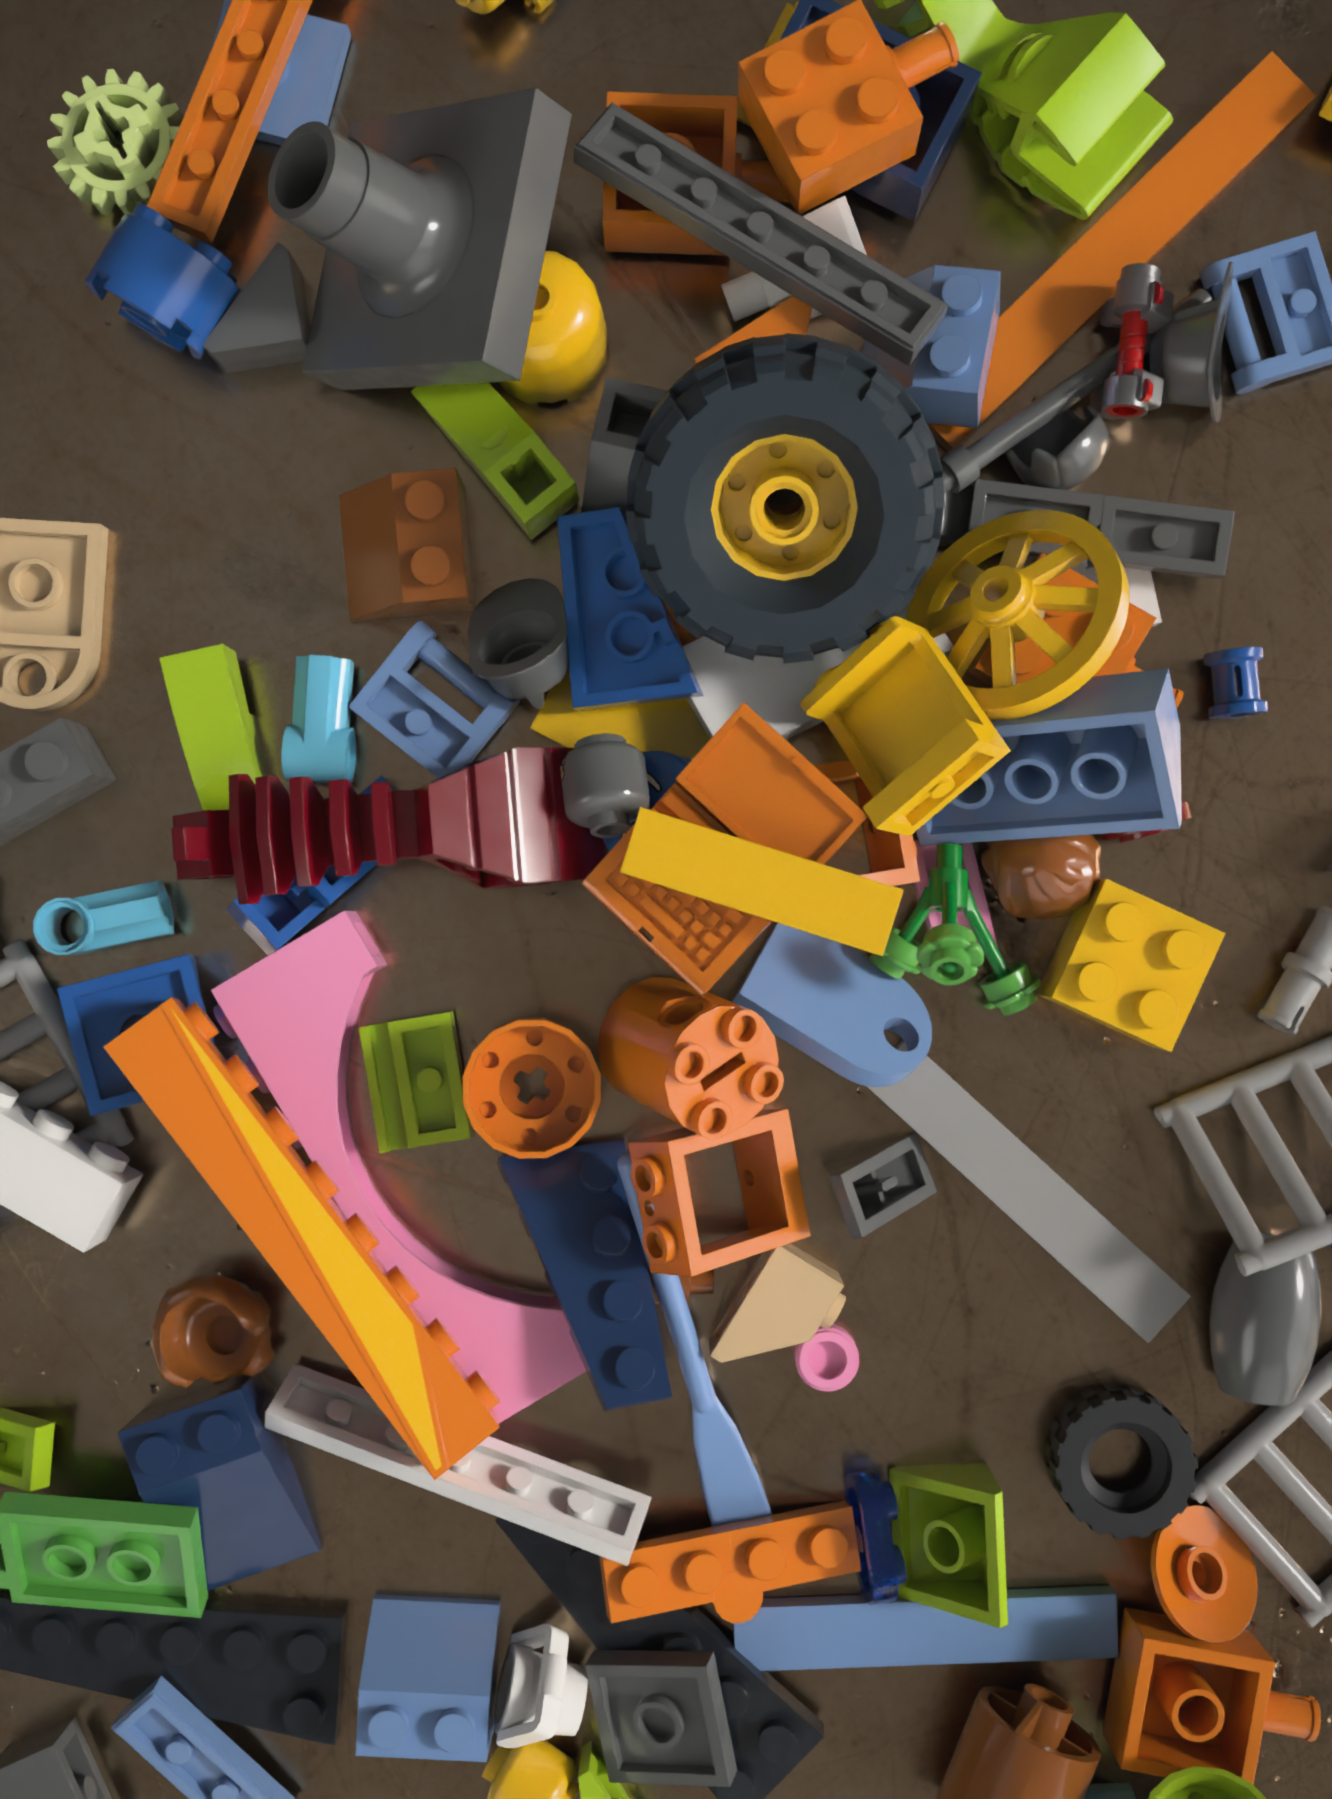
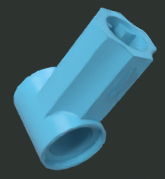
(320, 736)
(108, 918)

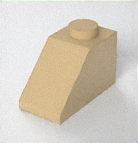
(779, 1305)

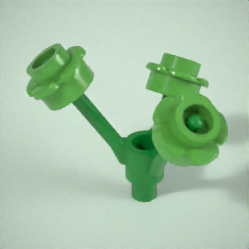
(952, 950)

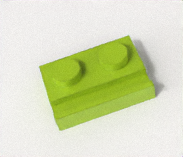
(415, 1081)

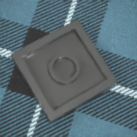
(661, 1717)

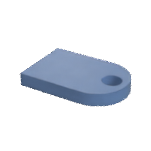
(836, 1007)

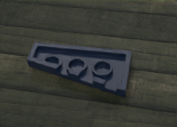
(594, 1267)

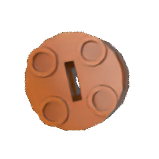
(689, 1056)

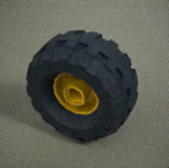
(798, 572)

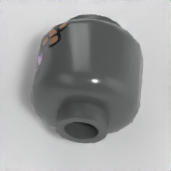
(604, 784)

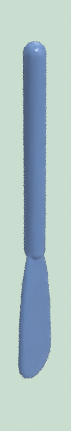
(724, 1465)

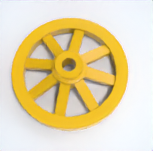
(1012, 602)

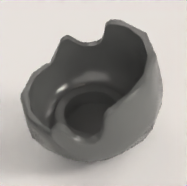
(1061, 451)

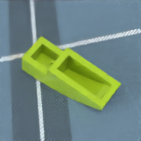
(213, 721)

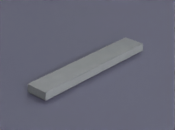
(1035, 1197)

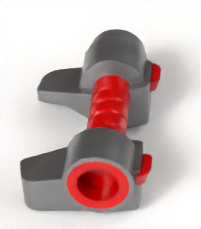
(1138, 309)

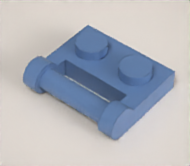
(1295, 304)
(421, 720)

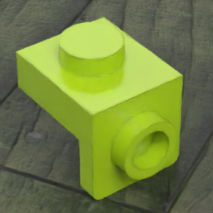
(25, 1450)

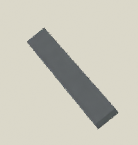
(760, 233)

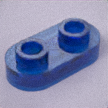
(880, 1559)

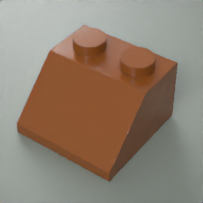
(407, 546)

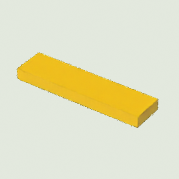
(762, 881)

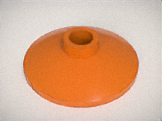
(1204, 1576)

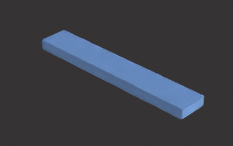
(853, 1634)

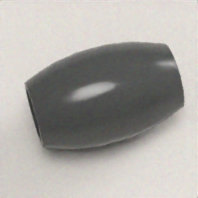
(1265, 1328)

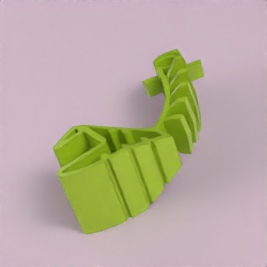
(1055, 97)

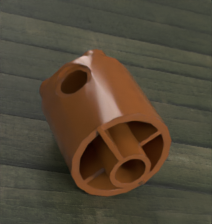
(1021, 1749)

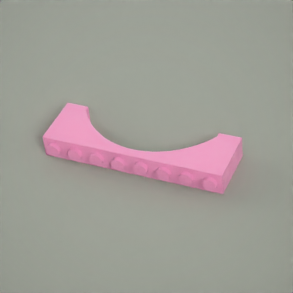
(298, 1028)

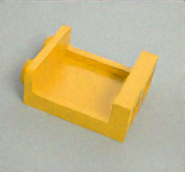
(905, 724)

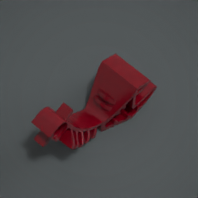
(485, 823)

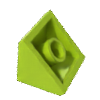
(952, 1539)

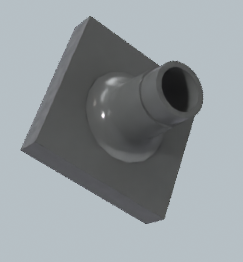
(427, 238)

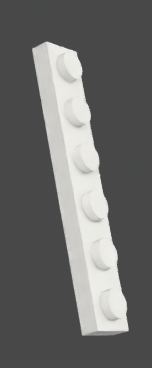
(488, 1478)

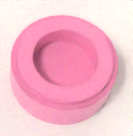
(828, 1359)

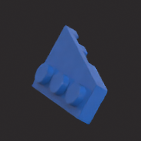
(617, 631)

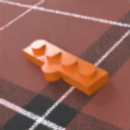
(732, 1563)

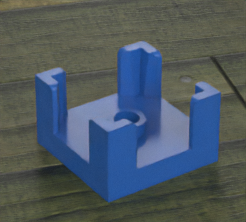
(107, 1007)

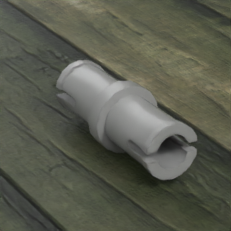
(1302, 977)

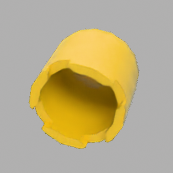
(565, 336)

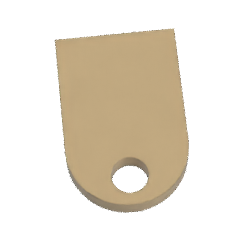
(51, 607)

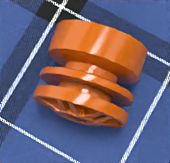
(540, 1124)

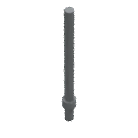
(963, 465)

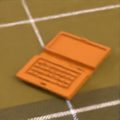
(746, 787)

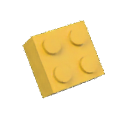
(1131, 964)

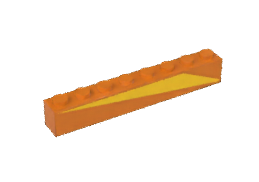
(305, 1234)

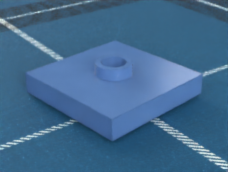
(309, 78)

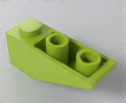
(502, 452)

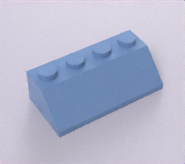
(1077, 768)

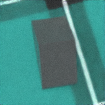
(266, 320)
(879, 1183)

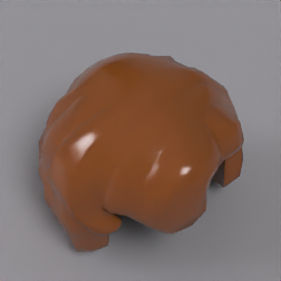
(1043, 875)
(211, 1331)

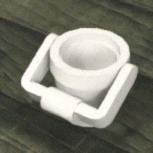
(538, 1691)

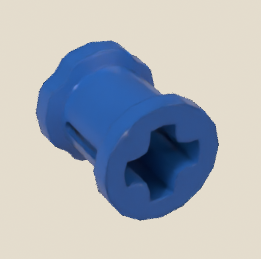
(1245, 665)

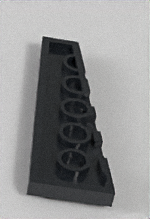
(235, 1664)
(764, 1719)

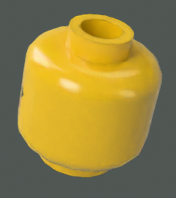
(531, 1773)

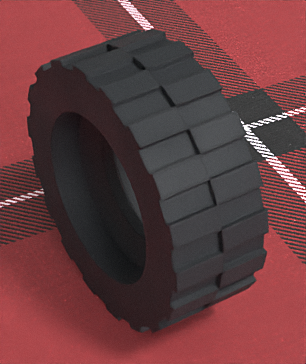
(1151, 1502)

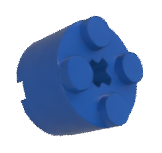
(164, 282)

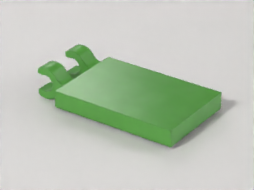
(102, 1554)

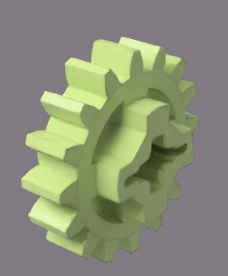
(89, 144)

